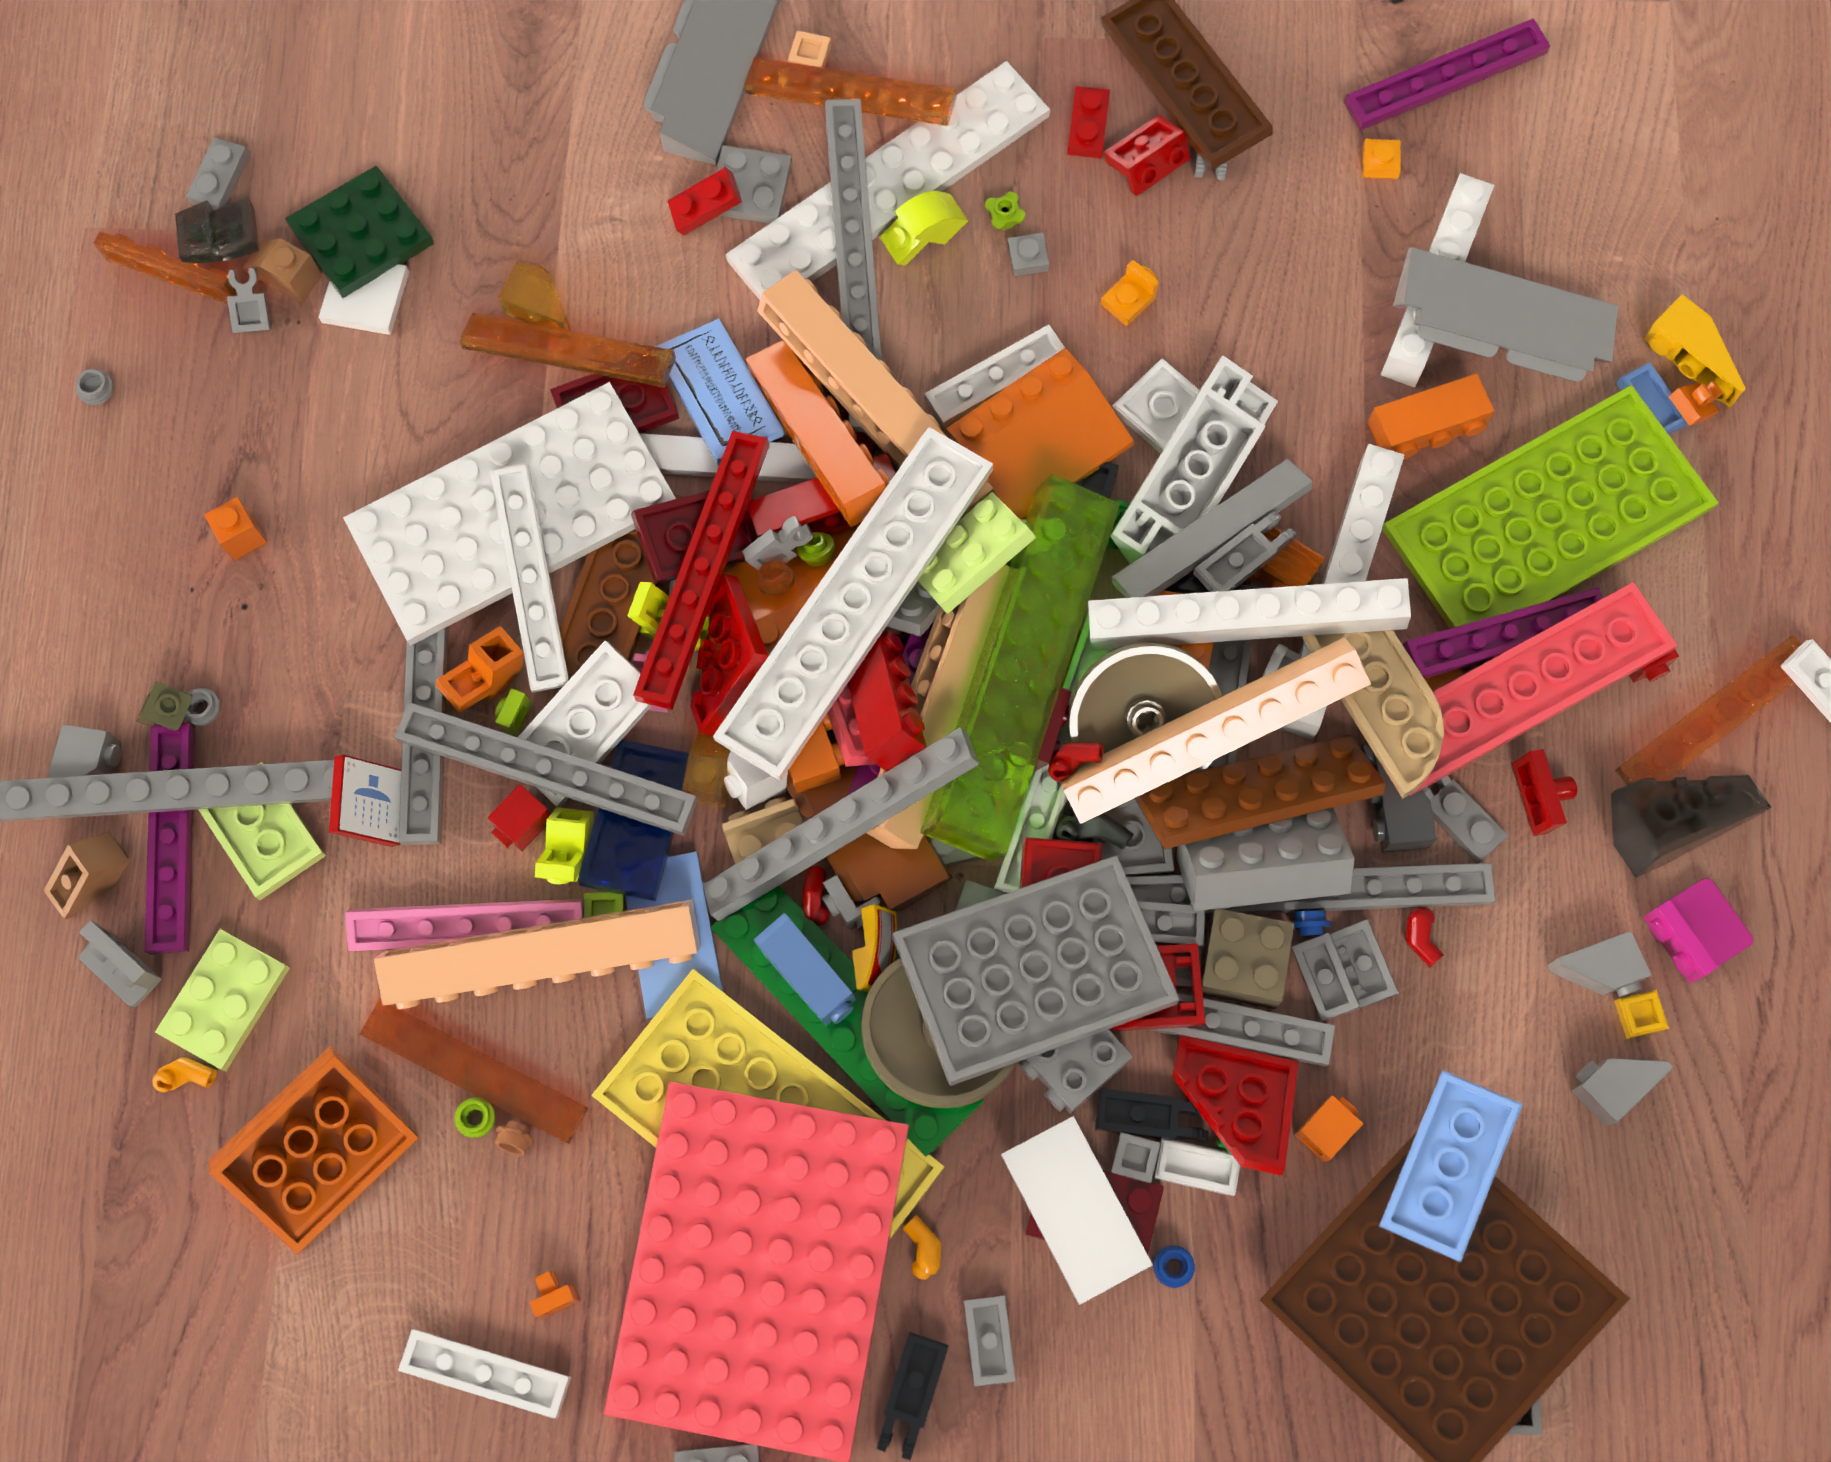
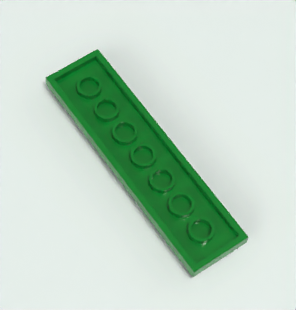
(842, 1040)

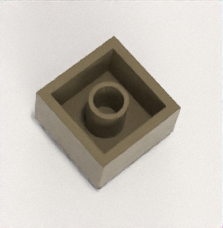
(1246, 958)

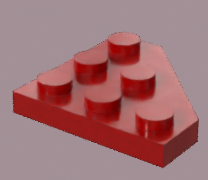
(727, 656)
(1241, 1097)

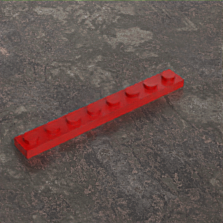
(701, 571)

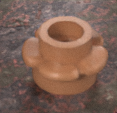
(514, 1138)

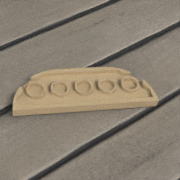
(1394, 711)

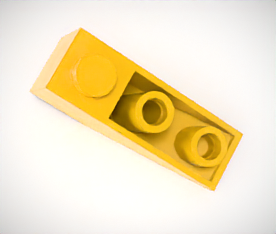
(1694, 345)

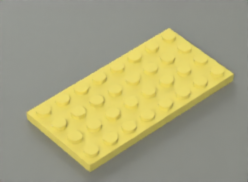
(718, 1045)

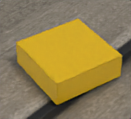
(1641, 1014)

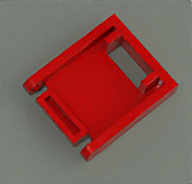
(1176, 1016)

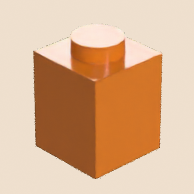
(235, 528)
(1329, 1127)

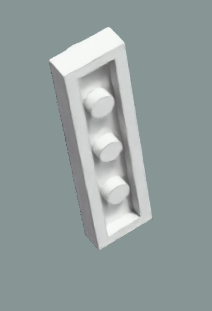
(981, 382)
(484, 1373)

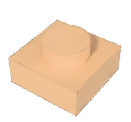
(810, 49)

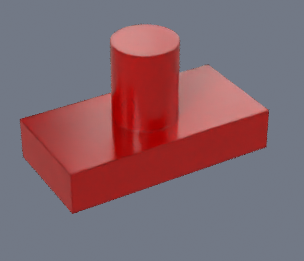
(1541, 792)

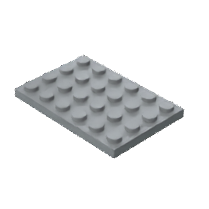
(1034, 969)

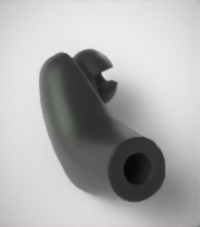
(1101, 827)

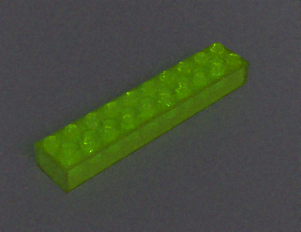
(1023, 667)

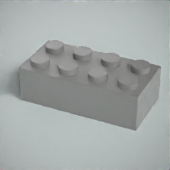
(1269, 863)

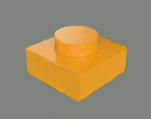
(1381, 158)

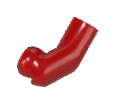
(1071, 757)
(812, 896)
(1418, 935)

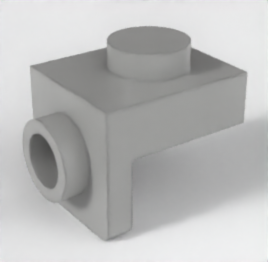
(840, 903)

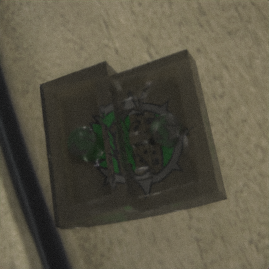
(217, 234)

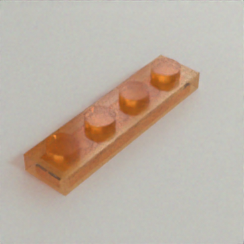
(158, 265)

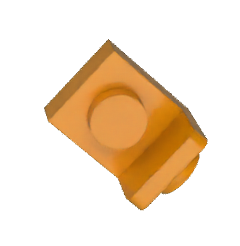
(1131, 293)

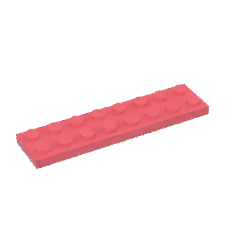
(1546, 676)

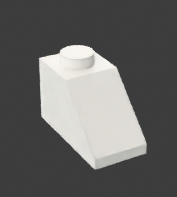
(751, 783)

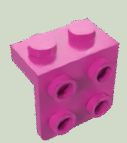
(1699, 930)

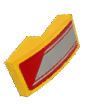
(879, 945)

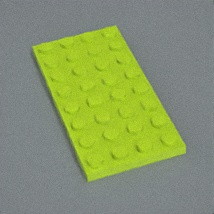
(1550, 513)

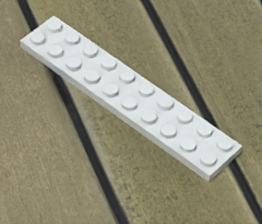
(916, 161)
(853, 604)

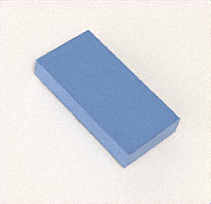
(1655, 395)

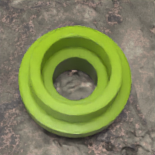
(818, 550)
(463, 1114)

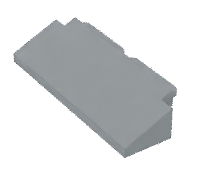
(705, 74)
(1493, 310)

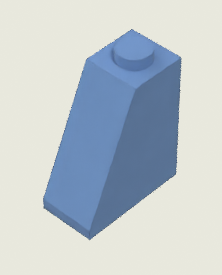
(805, 970)

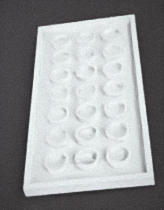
(441, 538)

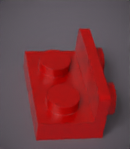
(1149, 153)

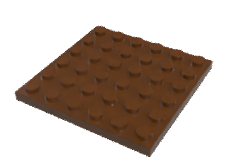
(1440, 1342)

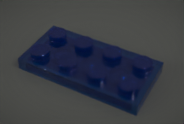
(624, 852)

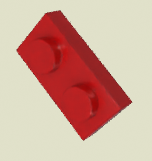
(1088, 122)
(704, 201)

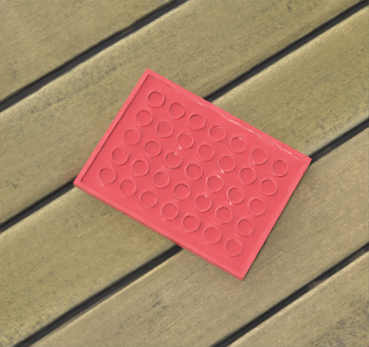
(758, 1272)

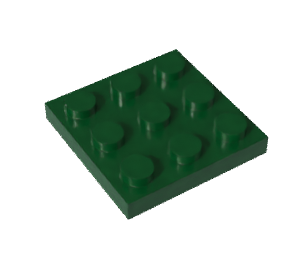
(359, 231)

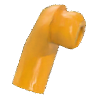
(181, 1072)
(928, 1248)

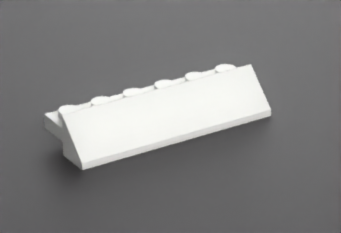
(1196, 461)

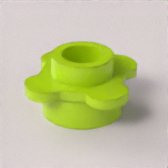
(1008, 219)

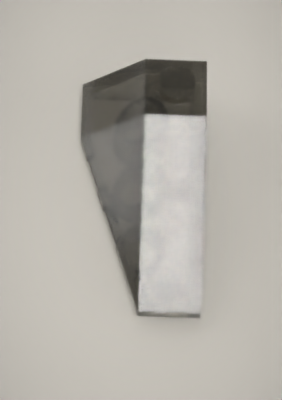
(1670, 818)

